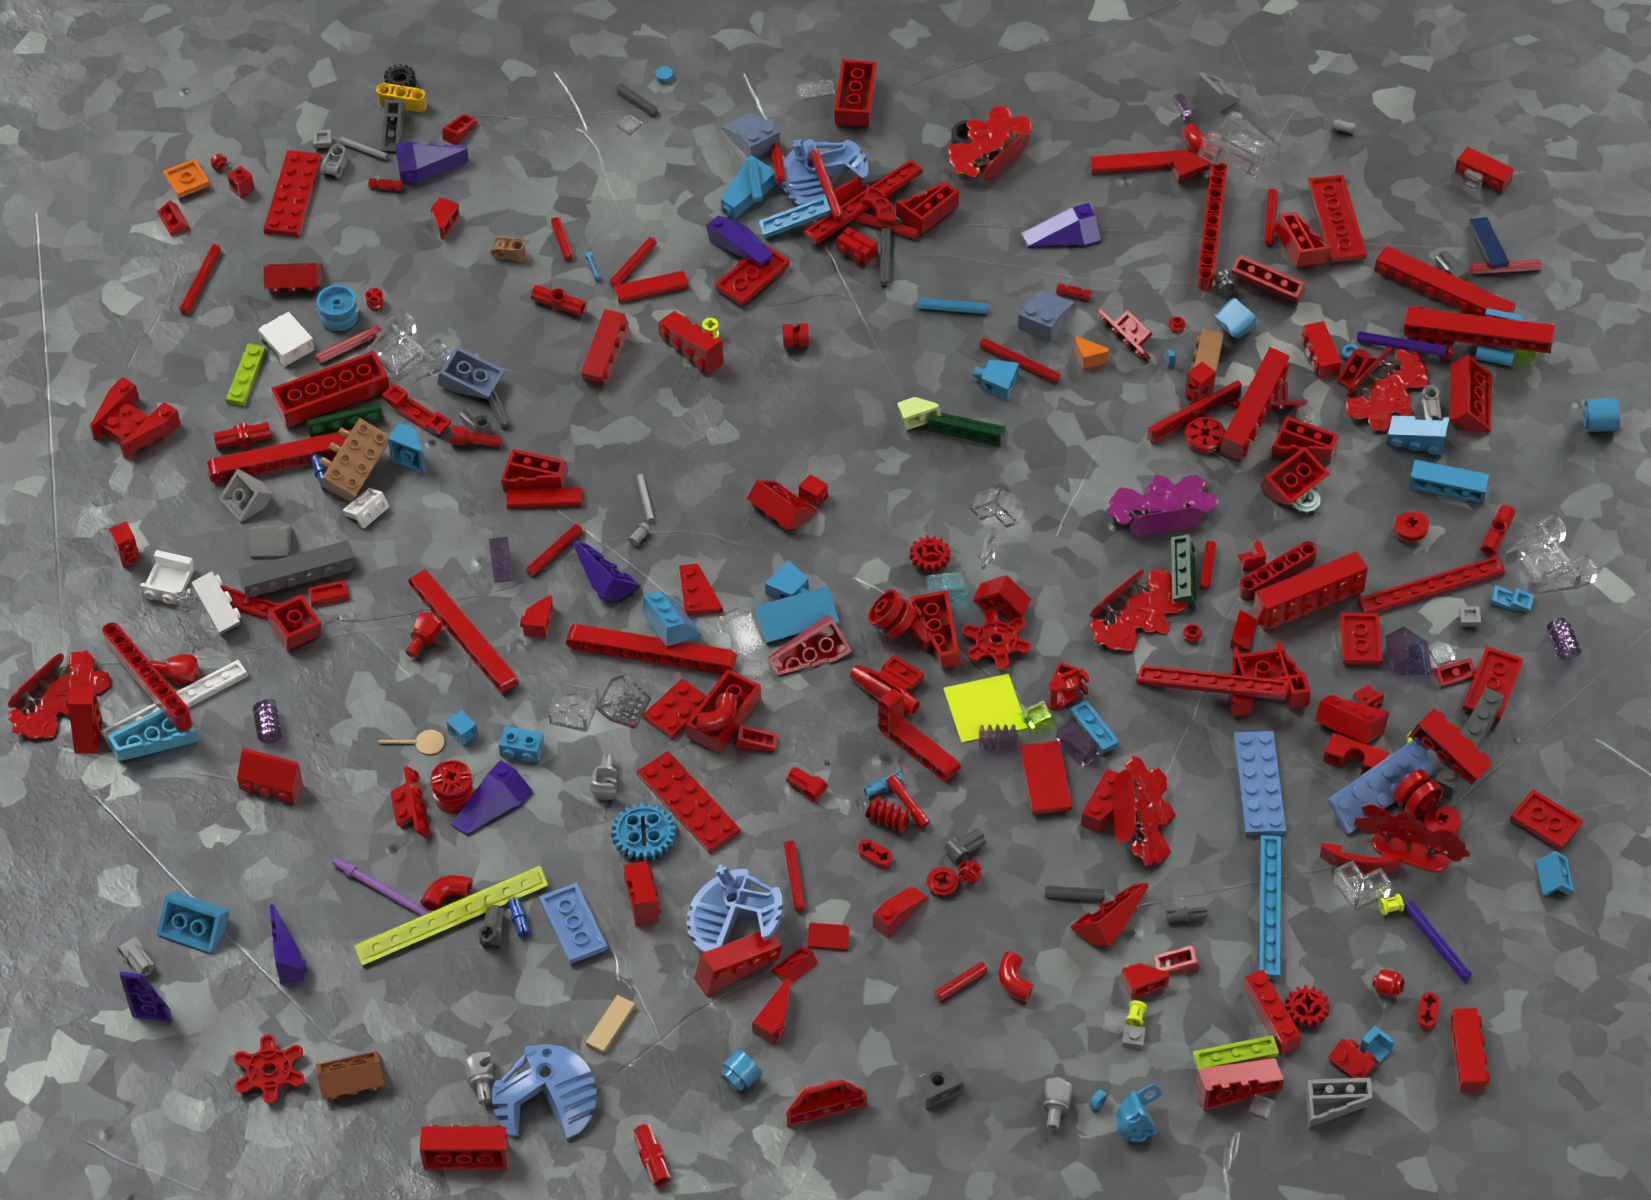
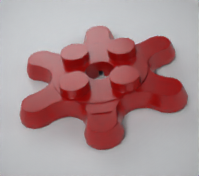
(996, 629)
(269, 1057)

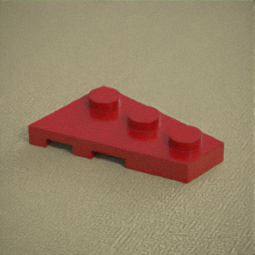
(697, 592)

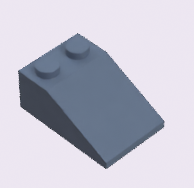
(752, 134)
(1044, 314)
(469, 374)

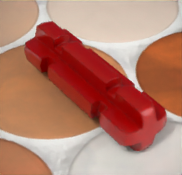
(385, 184)
(1073, 291)

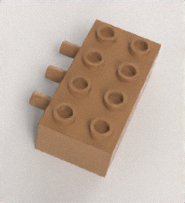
(354, 459)

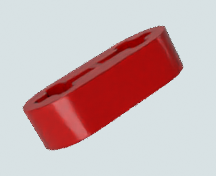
(875, 853)
(1423, 1010)

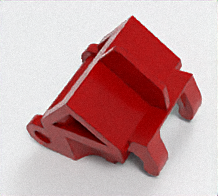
(1065, 684)

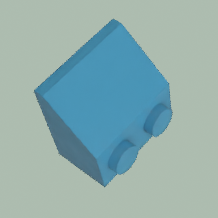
(406, 448)

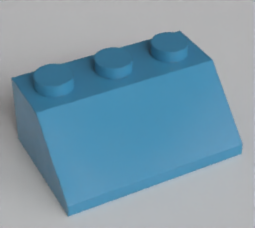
(668, 619)
(192, 921)

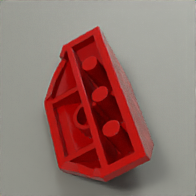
(824, 1100)

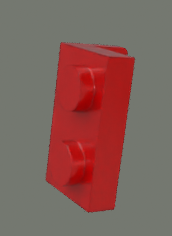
(1352, 1059)

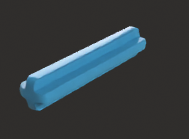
(754, 180)

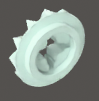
(1311, 505)

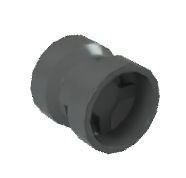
(1225, 283)

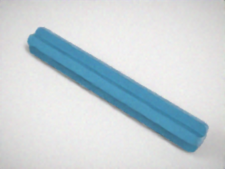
(950, 305)

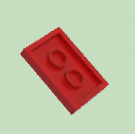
(1360, 639)
(674, 708)
(1546, 819)

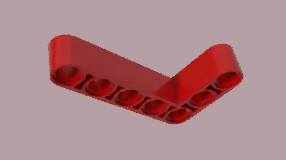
(910, 739)

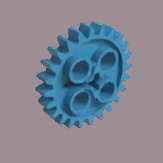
(662, 830)

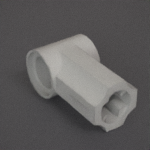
(1430, 402)
(134, 953)

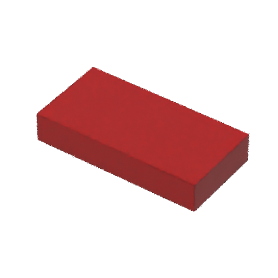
(328, 593)

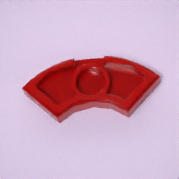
(880, 204)

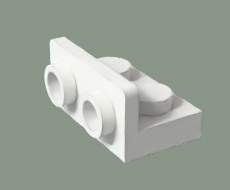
(367, 507)

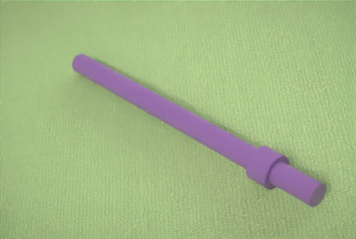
(351, 871)

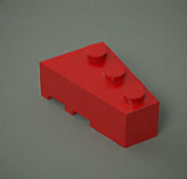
(928, 208)
(1352, 718)
(85, 719)

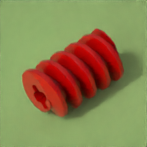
(888, 814)

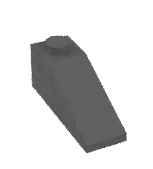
(392, 124)

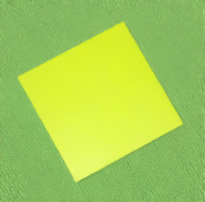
(984, 703)

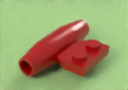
(893, 675)

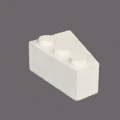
(217, 602)

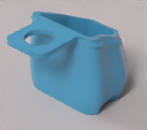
(1235, 318)
(1133, 1117)

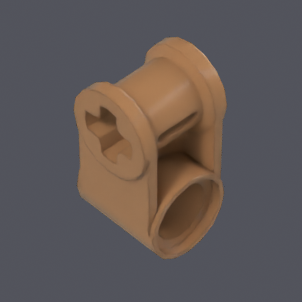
(510, 249)

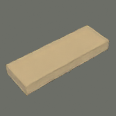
(610, 1024)

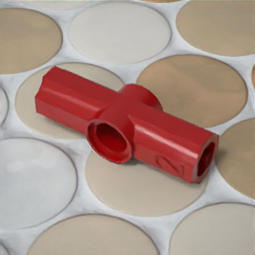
(558, 300)
(242, 435)
(1498, 530)
(651, 1155)

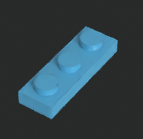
(1094, 726)

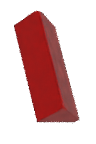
(849, 190)
(173, 218)
(1243, 631)
(1454, 672)
(828, 936)
(795, 965)

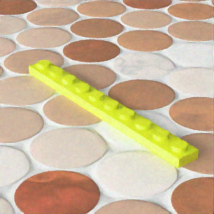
(449, 915)

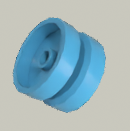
(337, 307)

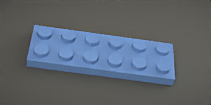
(1259, 783)
(1379, 784)

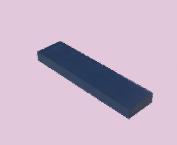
(1489, 243)

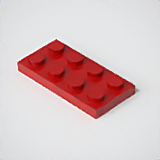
(750, 278)
(1497, 672)

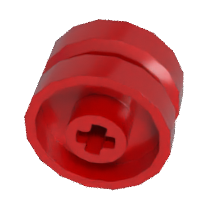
(891, 614)
(1418, 793)

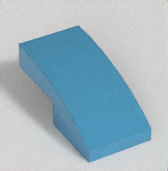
(1517, 600)

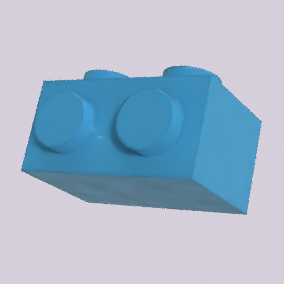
(521, 744)

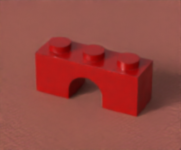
(1342, 749)

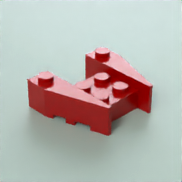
(127, 424)
(1270, 665)

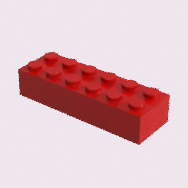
(330, 389)
(1255, 404)
(1310, 591)

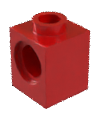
(240, 181)
(813, 490)

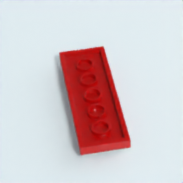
(292, 193)
(1337, 218)
(688, 802)

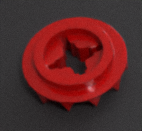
(938, 875)

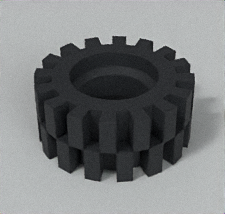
(400, 72)

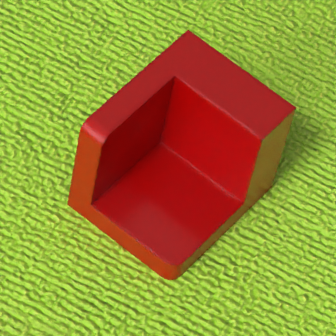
(1253, 559)

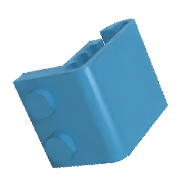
(1497, 355)

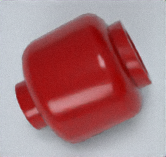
(1388, 983)

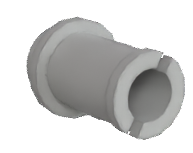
(1343, 126)
(642, 530)

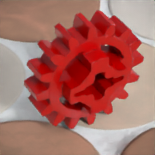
(930, 554)
(1315, 1011)

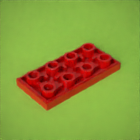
(1045, 777)

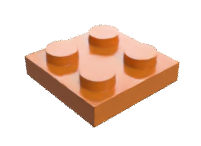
(186, 178)

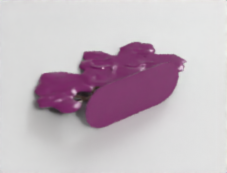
(1162, 497)

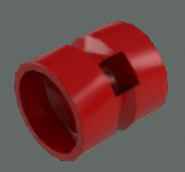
(795, 335)

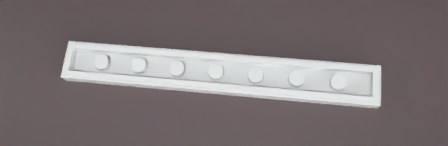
(190, 694)

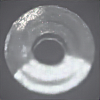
(1305, 414)

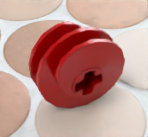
(1411, 526)
(1442, 818)

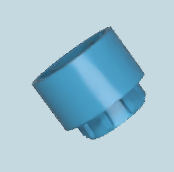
(740, 1071)

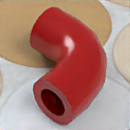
(1192, 136)
(720, 716)
(445, 887)
(1010, 979)

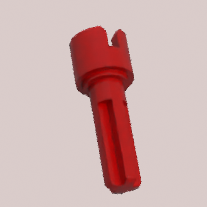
(464, 437)

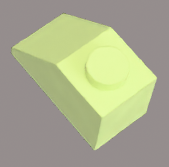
(917, 411)

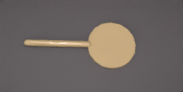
(427, 742)

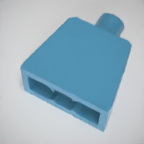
(998, 377)
(786, 582)

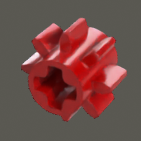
(969, 872)

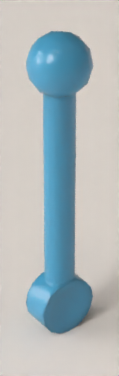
(588, 255)

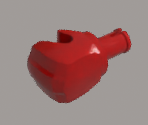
(425, 632)
(179, 668)

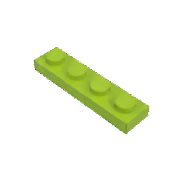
(245, 374)
(1237, 1052)

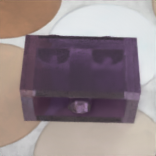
(500, 559)
(1077, 743)

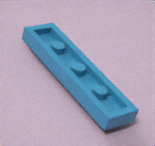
(795, 217)

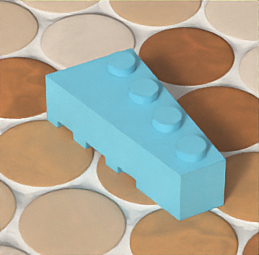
(149, 736)

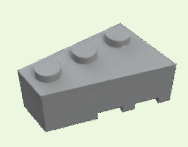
(1335, 1097)

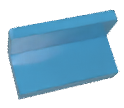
(1554, 874)

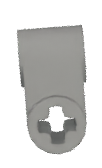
(334, 161)

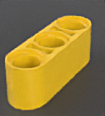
(412, 97)

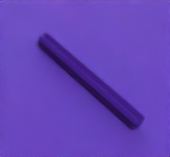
(1401, 343)
(1438, 941)

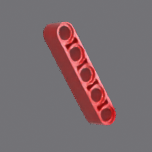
(1278, 569)

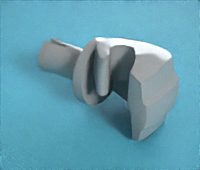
(604, 779)
(478, 1076)
(1057, 1102)

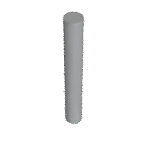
(363, 148)
(645, 498)

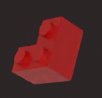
(1002, 595)

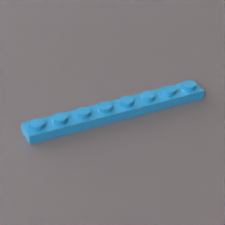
(1270, 905)

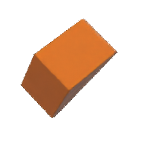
(1090, 353)

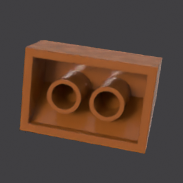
(350, 1075)

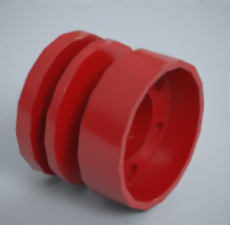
(451, 785)

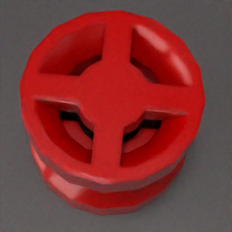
(374, 299)

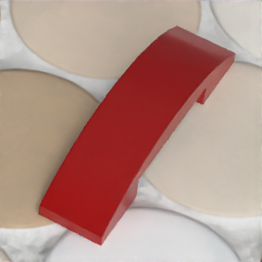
(414, 412)
(1366, 864)

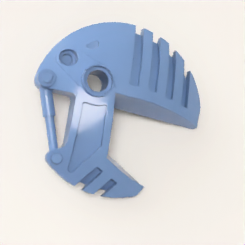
(801, 176)
(726, 898)
(566, 1089)

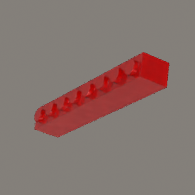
(1438, 283)
(1479, 330)

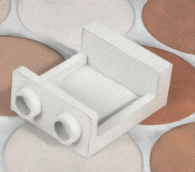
(287, 338)
(168, 576)

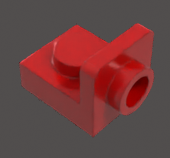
(1368, 697)

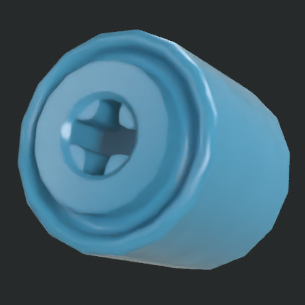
(1601, 415)

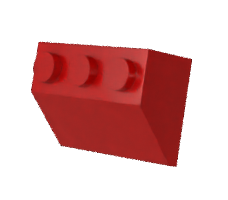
(292, 276)
(1294, 477)
(780, 504)
(269, 776)

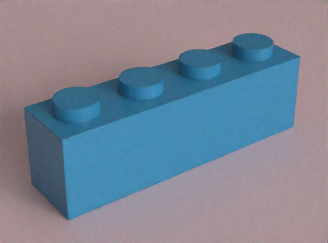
(1448, 481)

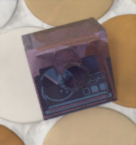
(1408, 653)

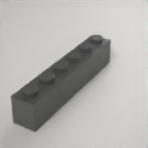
(296, 569)
(1476, 731)

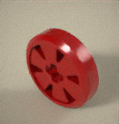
(1204, 425)

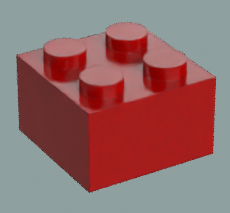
(294, 622)

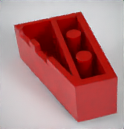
(1300, 241)
(1297, 434)
(532, 471)
(1099, 809)
(642, 893)

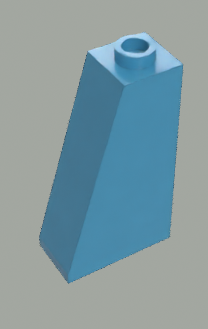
(739, 194)

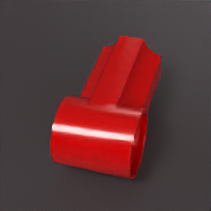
(810, 786)

